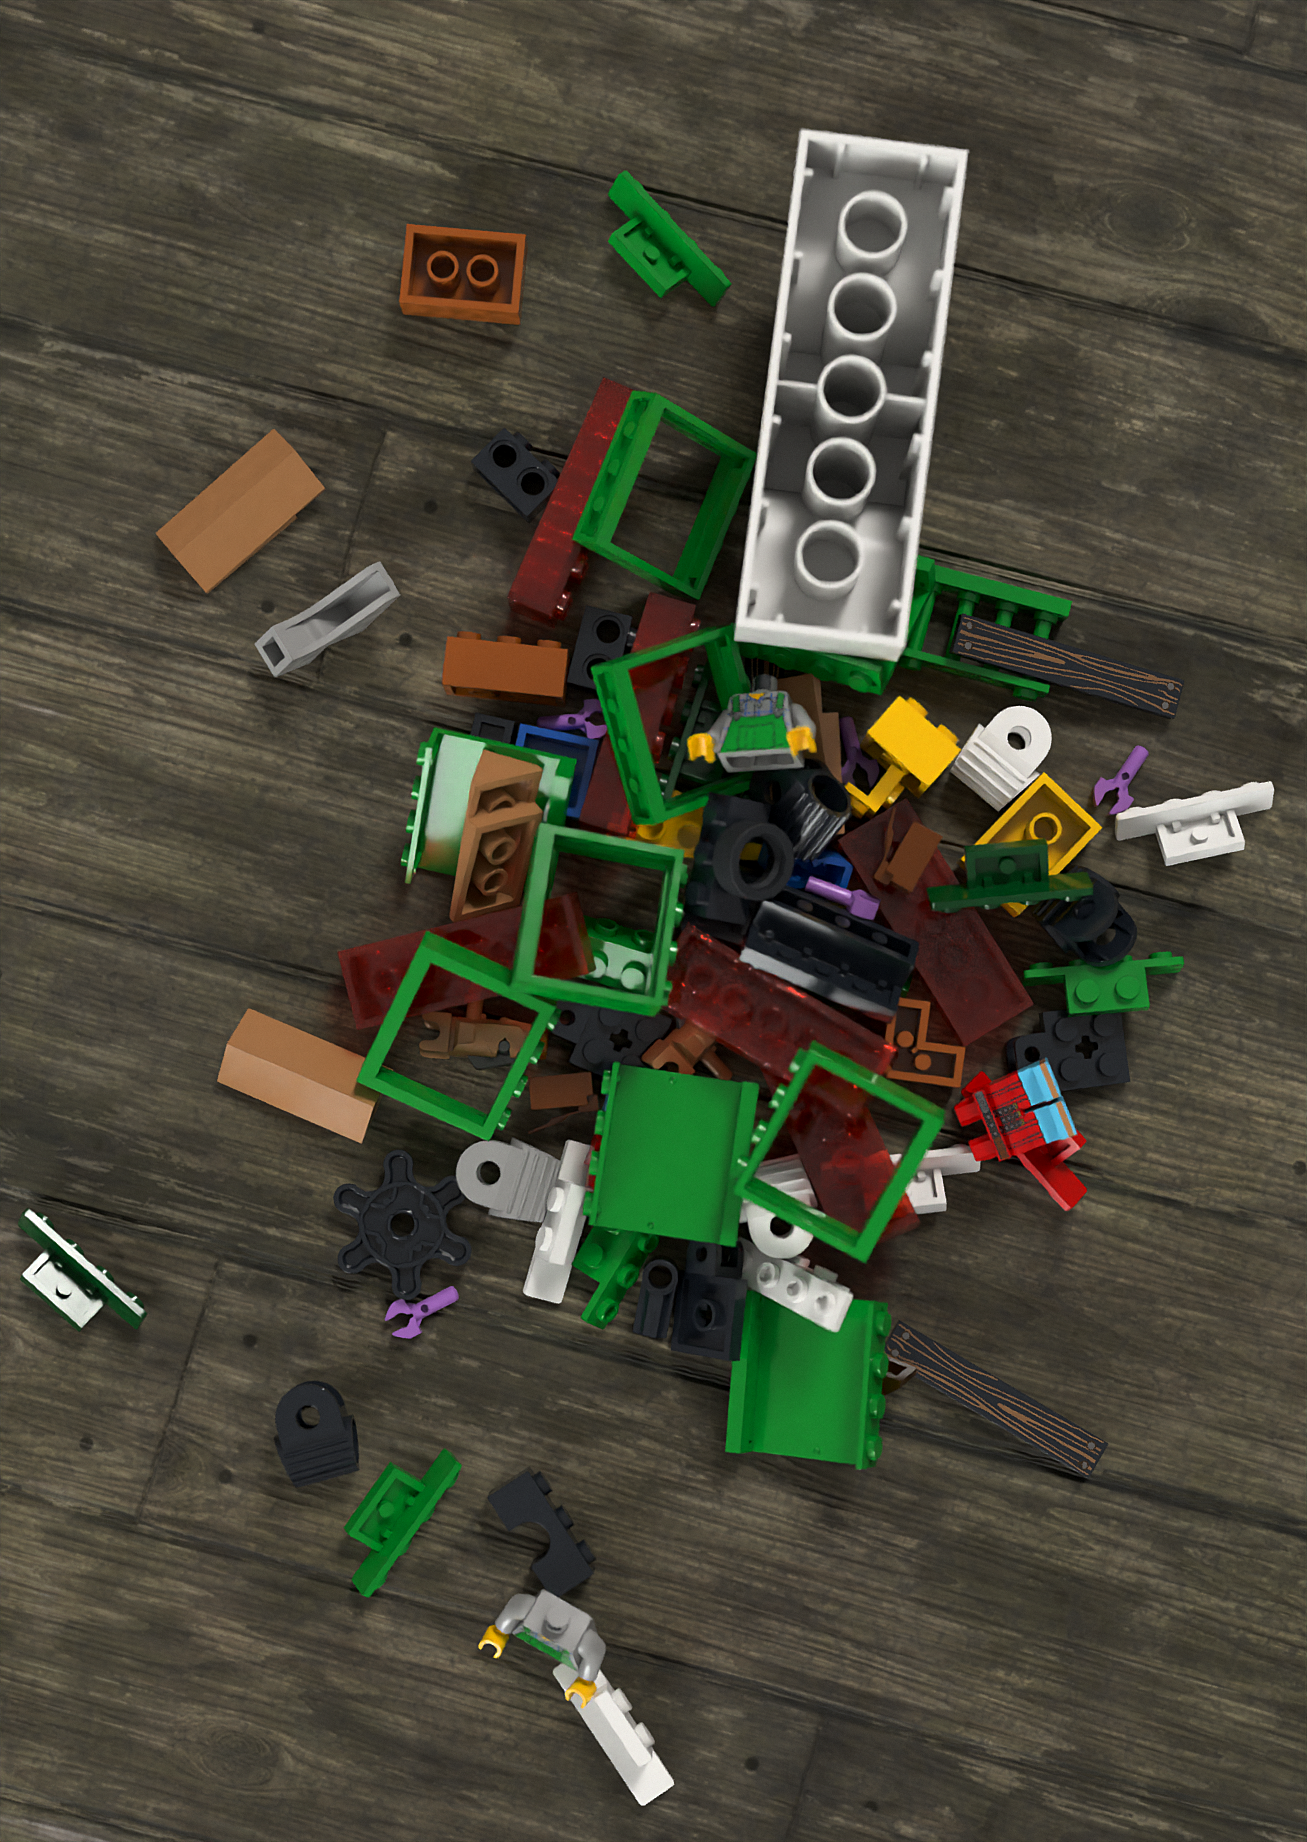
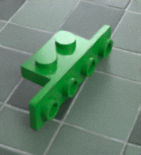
(659, 247)
(619, 955)
(1105, 988)
(613, 1261)
(394, 1513)

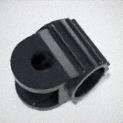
(805, 817)
(1079, 922)
(318, 1450)

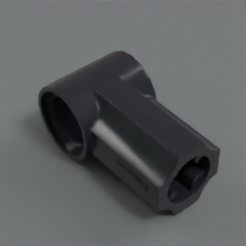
(655, 1300)

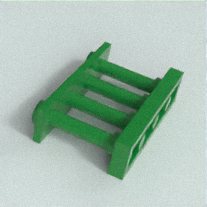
(1007, 601)

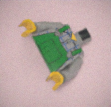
(758, 731)
(555, 1630)

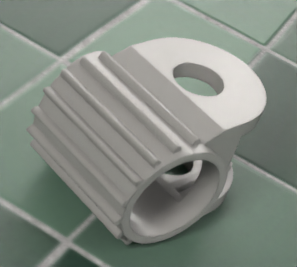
(523, 1182)

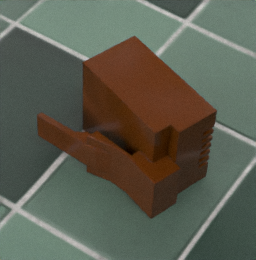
(909, 858)
(562, 1091)

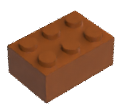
(463, 274)
(506, 669)

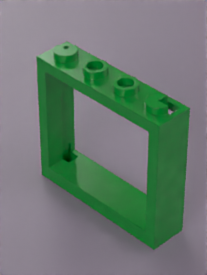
(620, 472)
(628, 732)
(668, 916)
(489, 975)
(806, 1217)

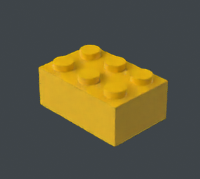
(911, 744)
(1039, 814)

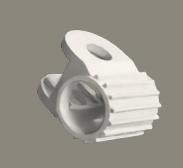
(996, 768)
(789, 1177)

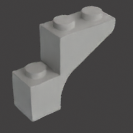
(331, 619)

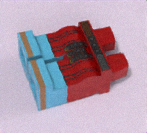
(1003, 1112)

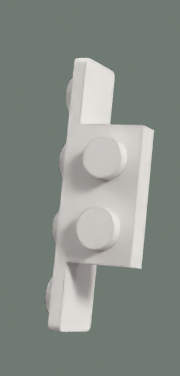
(1196, 825)
(927, 1186)
(561, 1228)
(797, 1286)
(620, 1736)

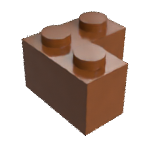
(919, 1059)

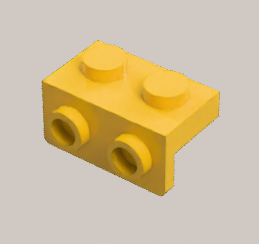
(883, 794)

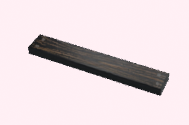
(1066, 666)
(996, 1400)

